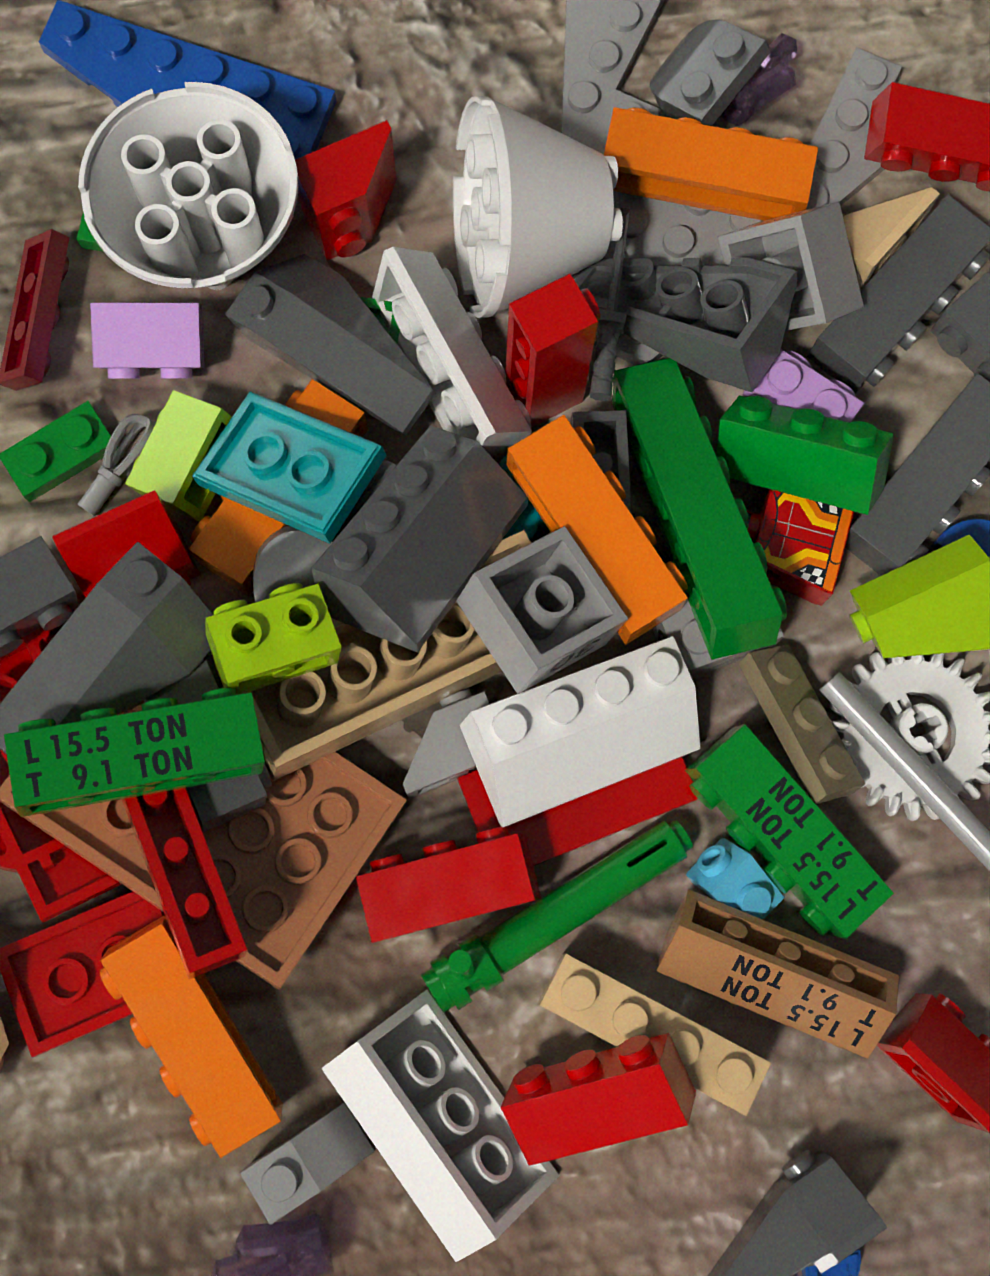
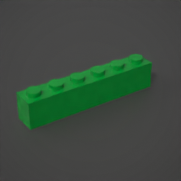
(697, 510)

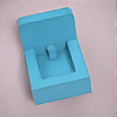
(735, 879)

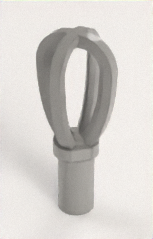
(111, 473)

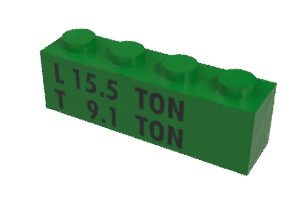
(133, 752)
(788, 833)

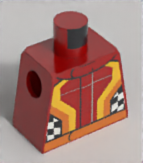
(801, 543)

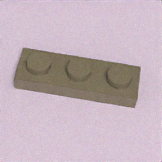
(801, 724)

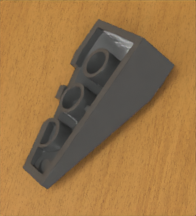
(706, 317)
(330, 335)
(116, 649)
(802, 1222)

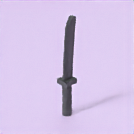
(610, 325)

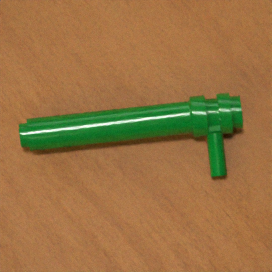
(487, 958)

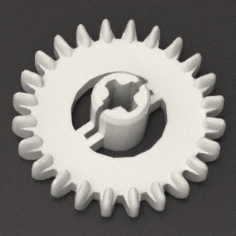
(957, 700)

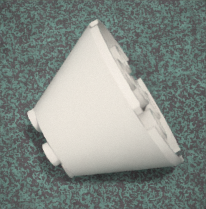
(188, 185)
(526, 205)

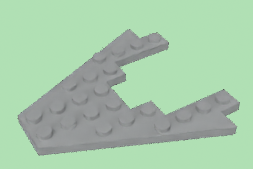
(598, 53)

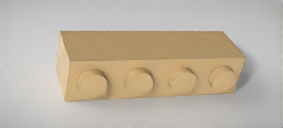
(620, 1012)

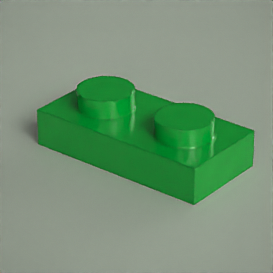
(57, 451)

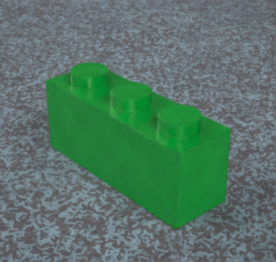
(805, 453)

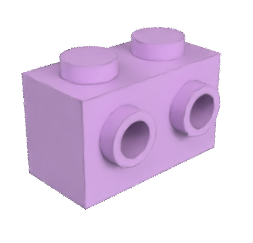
(147, 337)
(797, 386)

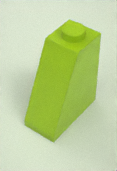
(928, 604)

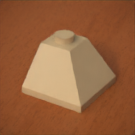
(882, 230)

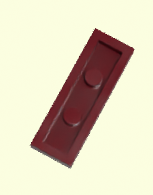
(34, 310)

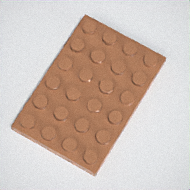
(276, 863)

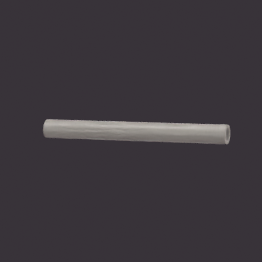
(909, 766)

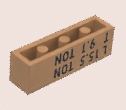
(779, 974)

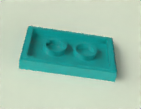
(290, 466)

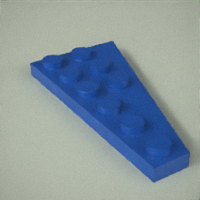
(133, 59)

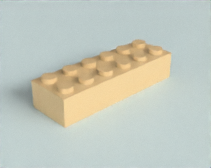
(370, 686)

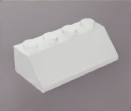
(449, 351)
(584, 731)
(439, 1125)

